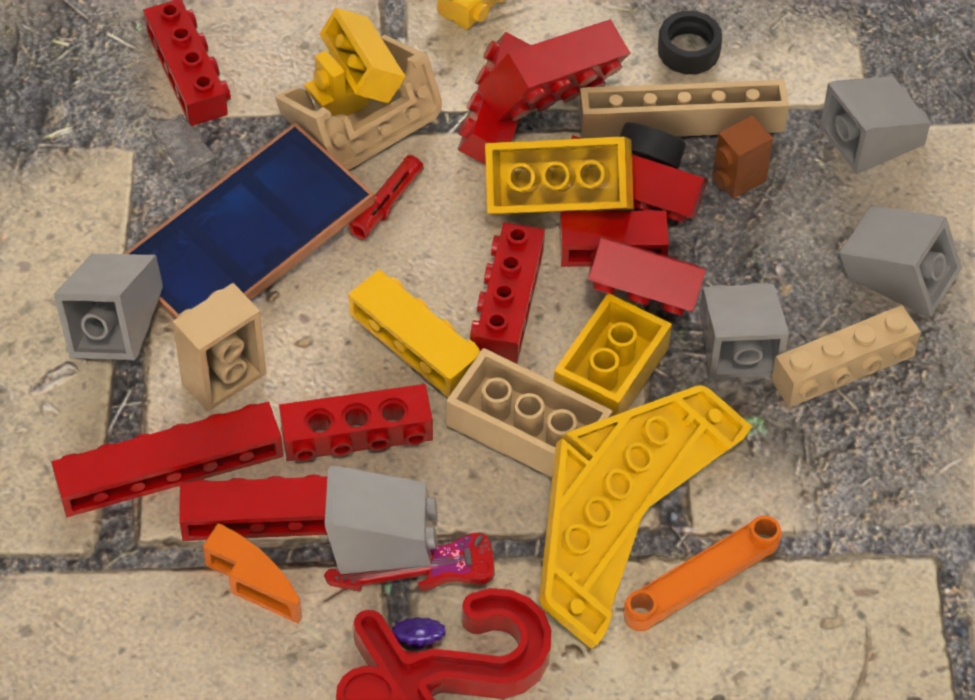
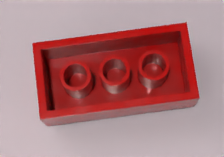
(553, 70)

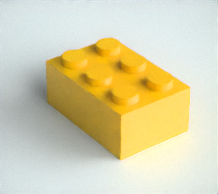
(614, 354)

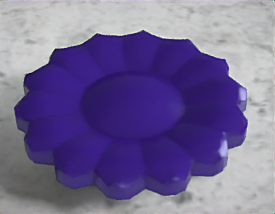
(419, 631)

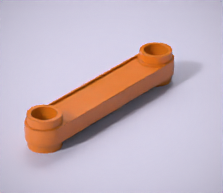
(702, 573)

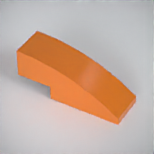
(251, 573)

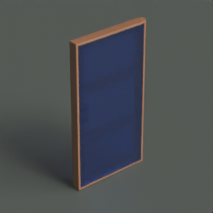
(254, 222)

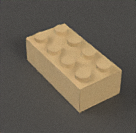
(517, 410)

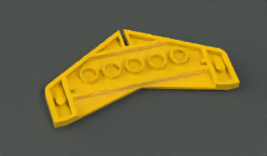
(605, 485)

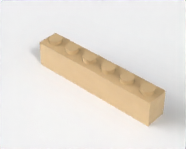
(683, 108)

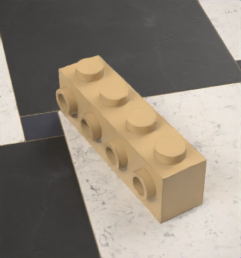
(845, 356)

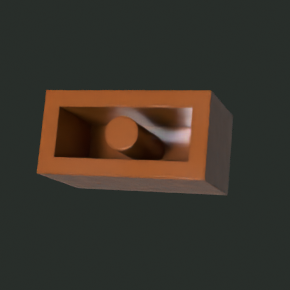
(742, 157)

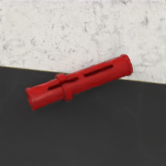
(366, 221)

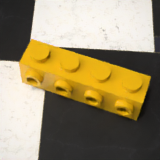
(412, 331)

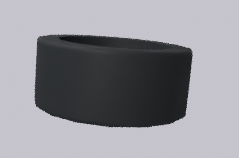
(689, 23)
(654, 144)

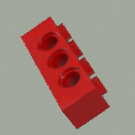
(370, 409)

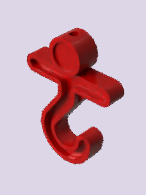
(421, 675)

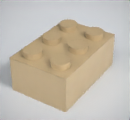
(220, 346)

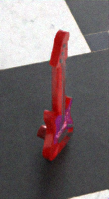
(464, 561)

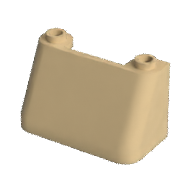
(379, 124)

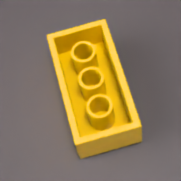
(559, 176)

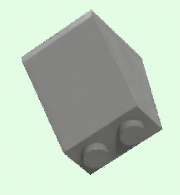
(872, 121)
(903, 257)
(109, 305)
(742, 329)
(378, 521)

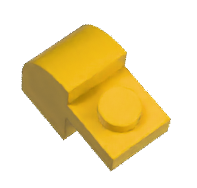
(331, 87)

